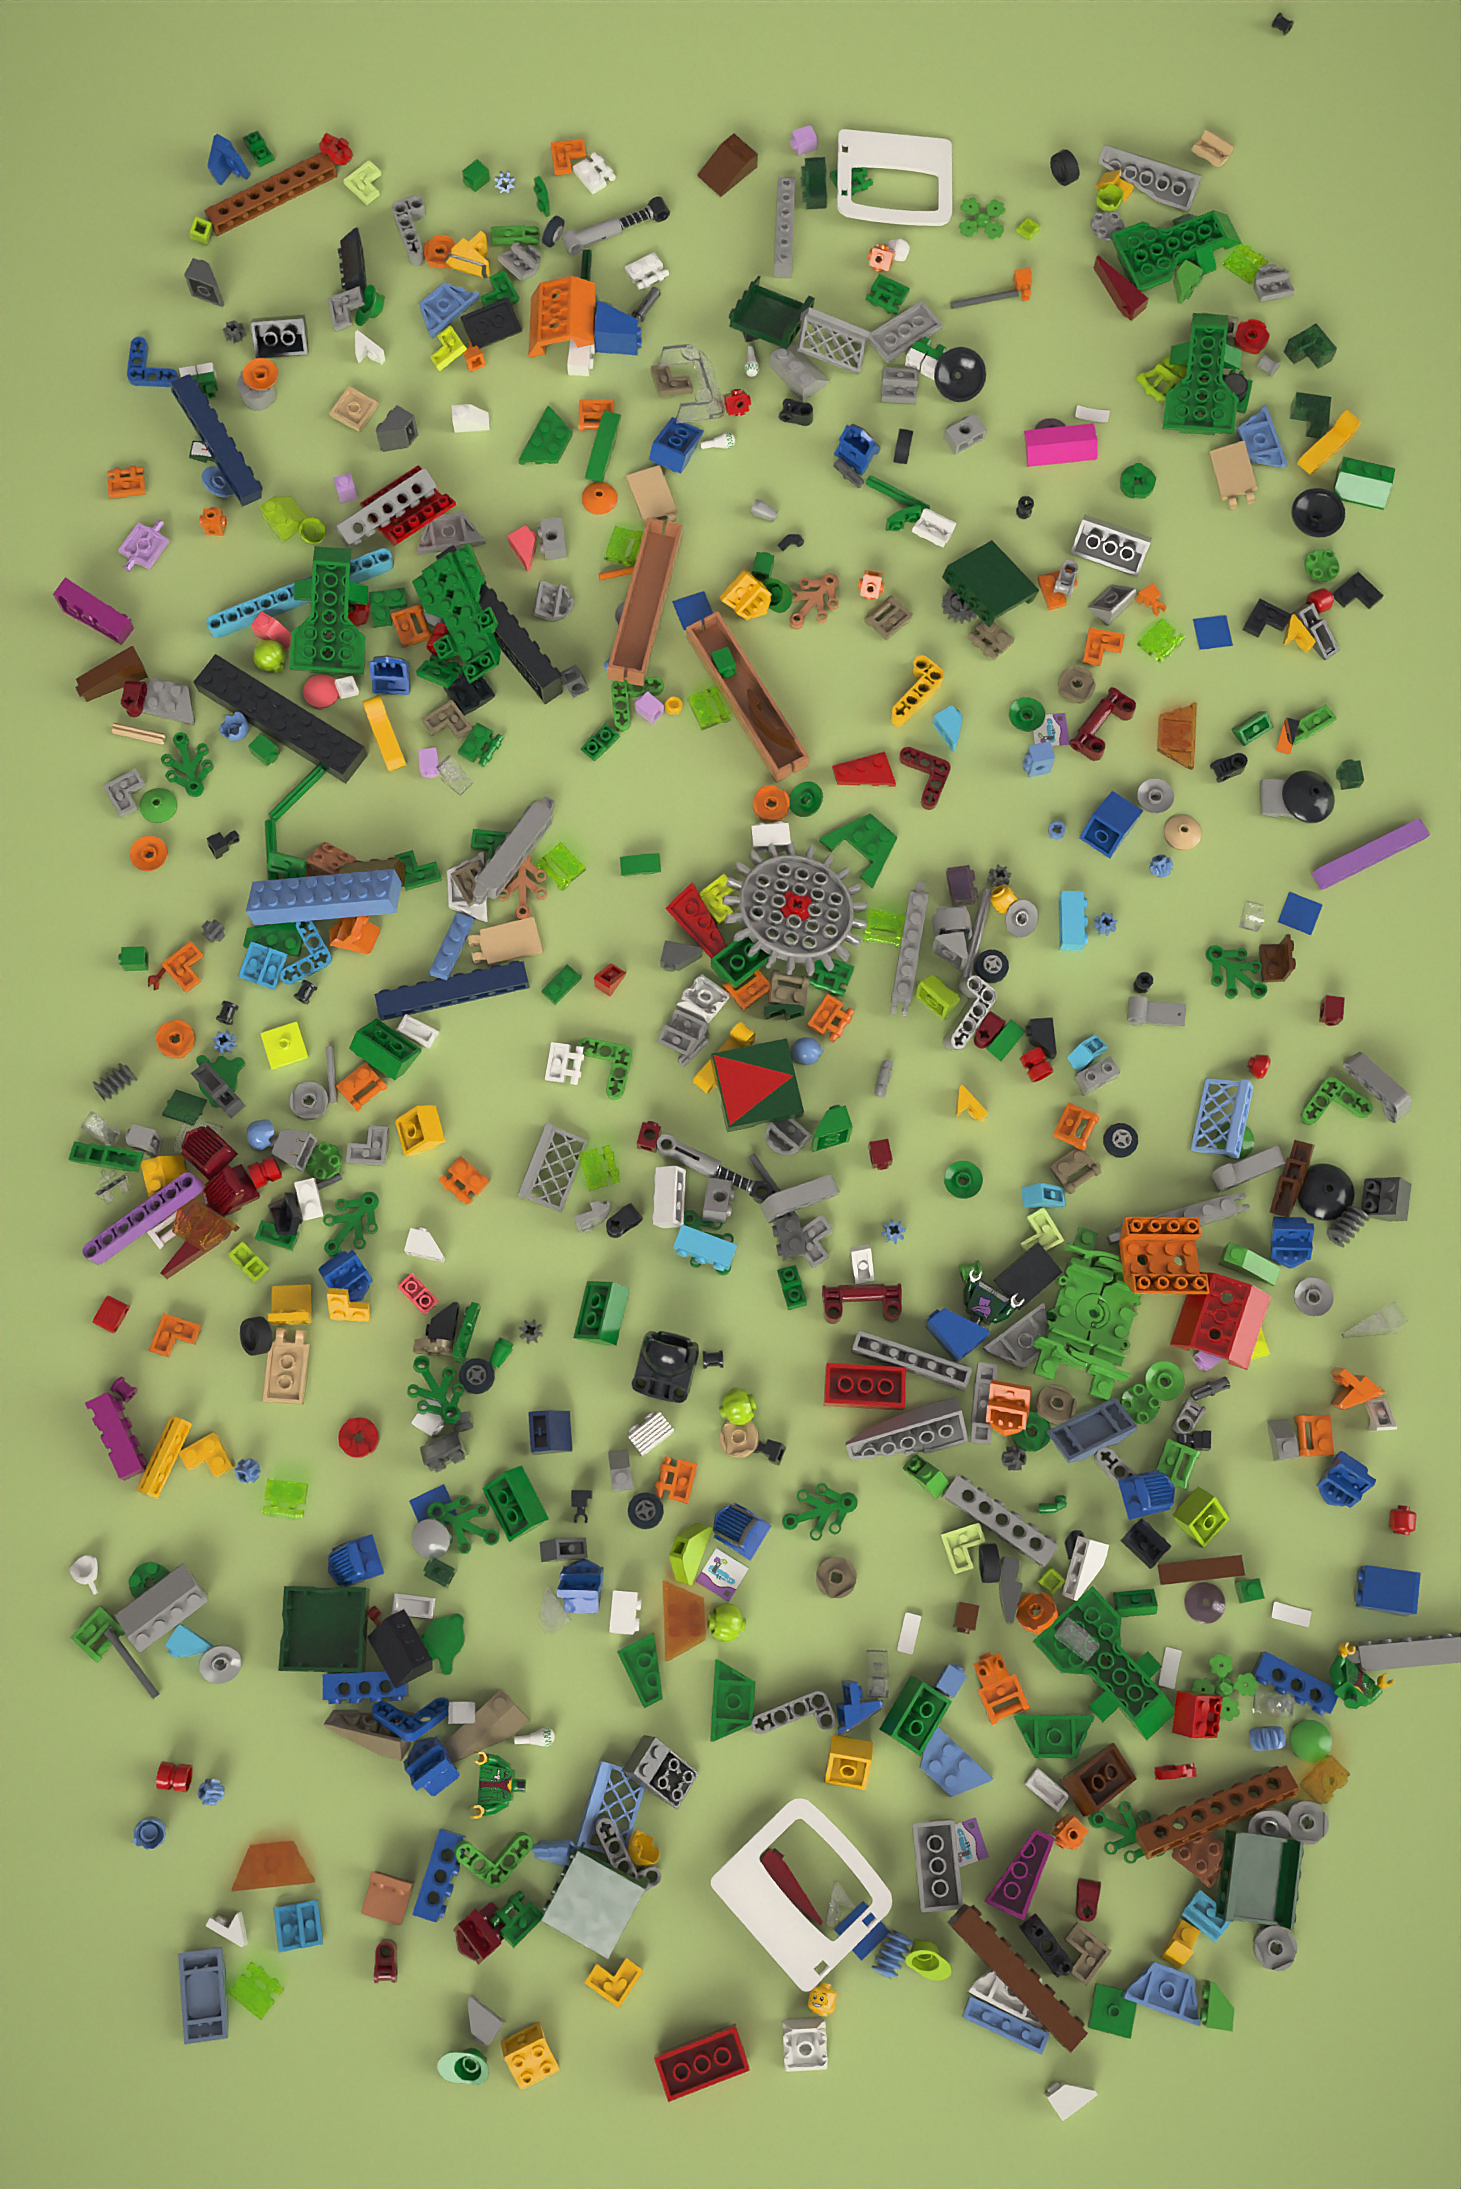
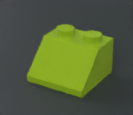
(282, 516)
(937, 996)
(1201, 1516)

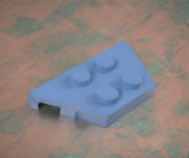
(445, 306)
(1262, 440)
(951, 1765)
(1165, 1991)

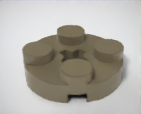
(1074, 694)
(433, 1347)
(1049, 1411)
(824, 1576)

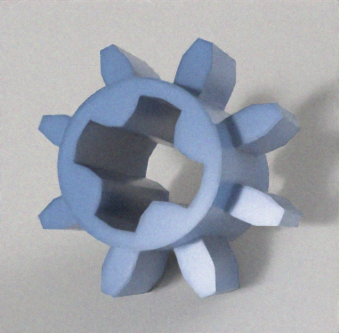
(502, 186)
(1161, 865)
(1102, 928)
(227, 1046)
(895, 1236)
(247, 1470)
(211, 1791)

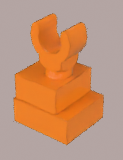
(1022, 282)
(474, 357)
(1150, 597)

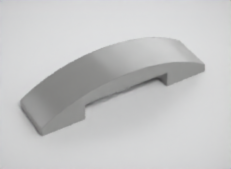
(980, 1429)

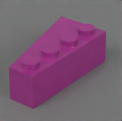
(92, 611)
(117, 1435)
(1019, 1882)

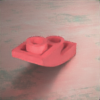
(418, 1293)

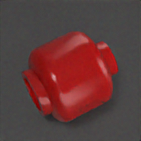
(1322, 600)
(1402, 1520)

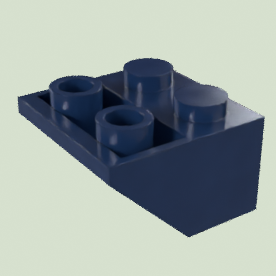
(550, 1432)

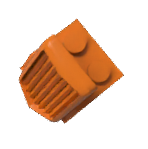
(354, 934)
(1356, 1389)
(1008, 1407)

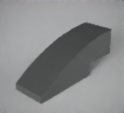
(1318, 628)
(218, 1089)
(1009, 1588)

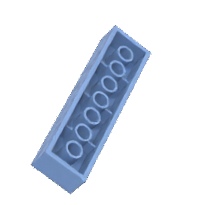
(324, 897)

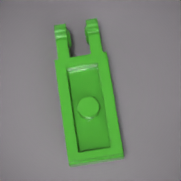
(514, 234)
(1314, 722)

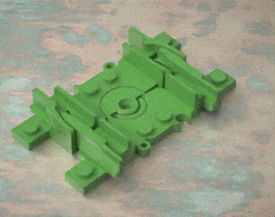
(1073, 1318)

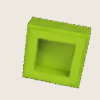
(1028, 228)
(1051, 1581)

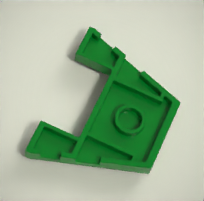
(869, 839)

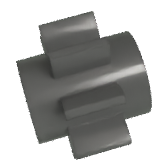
(234, 331)
(995, 873)
(213, 930)
(528, 1336)
(1014, 1458)

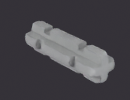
(683, 1060)
(883, 1078)

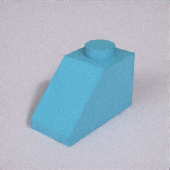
(948, 725)
(1087, 1052)
(1043, 1196)
(186, 1643)

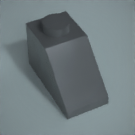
(678, 956)
(563, 1549)

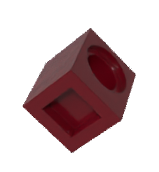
(1332, 1010)
(649, 1144)
(880, 1154)

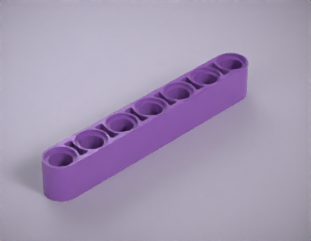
(1370, 854)
(142, 1218)

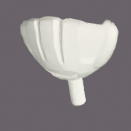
(901, 248)
(85, 1571)

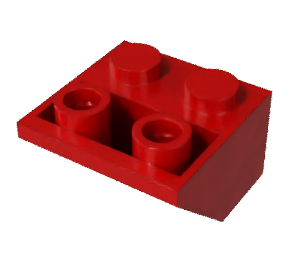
(1197, 1714)

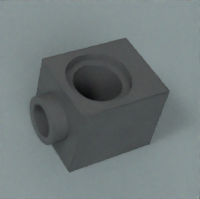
(574, 681)

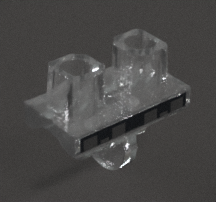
(105, 1192)

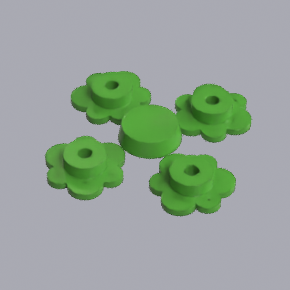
(982, 219)
(1225, 1687)

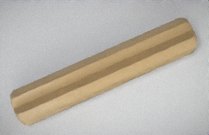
(138, 733)

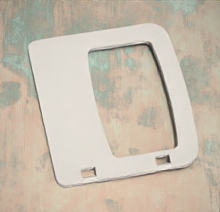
(895, 152)
(774, 1918)

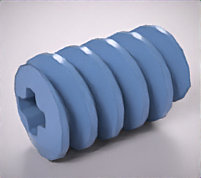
(892, 1954)

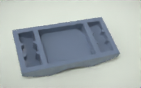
(1092, 1431)
(203, 1995)

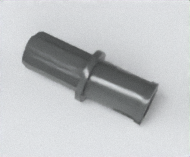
(848, 472)
(1210, 1388)

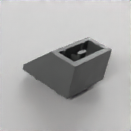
(397, 430)
(1386, 1198)

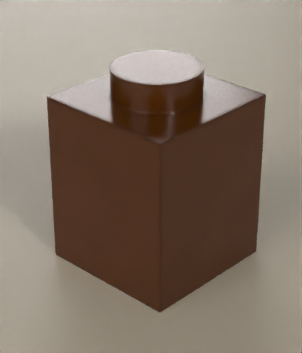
(965, 1617)

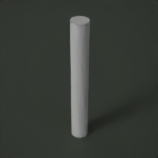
(331, 1074)

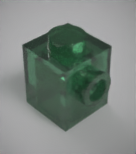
(1350, 774)
(439, 1572)

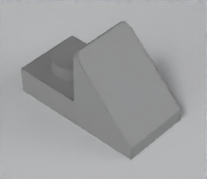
(461, 1712)

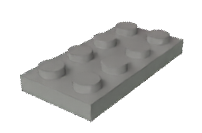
(903, 331)

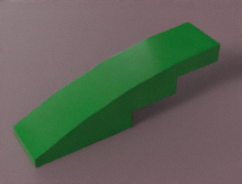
(603, 446)
(106, 1157)

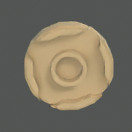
(739, 1440)

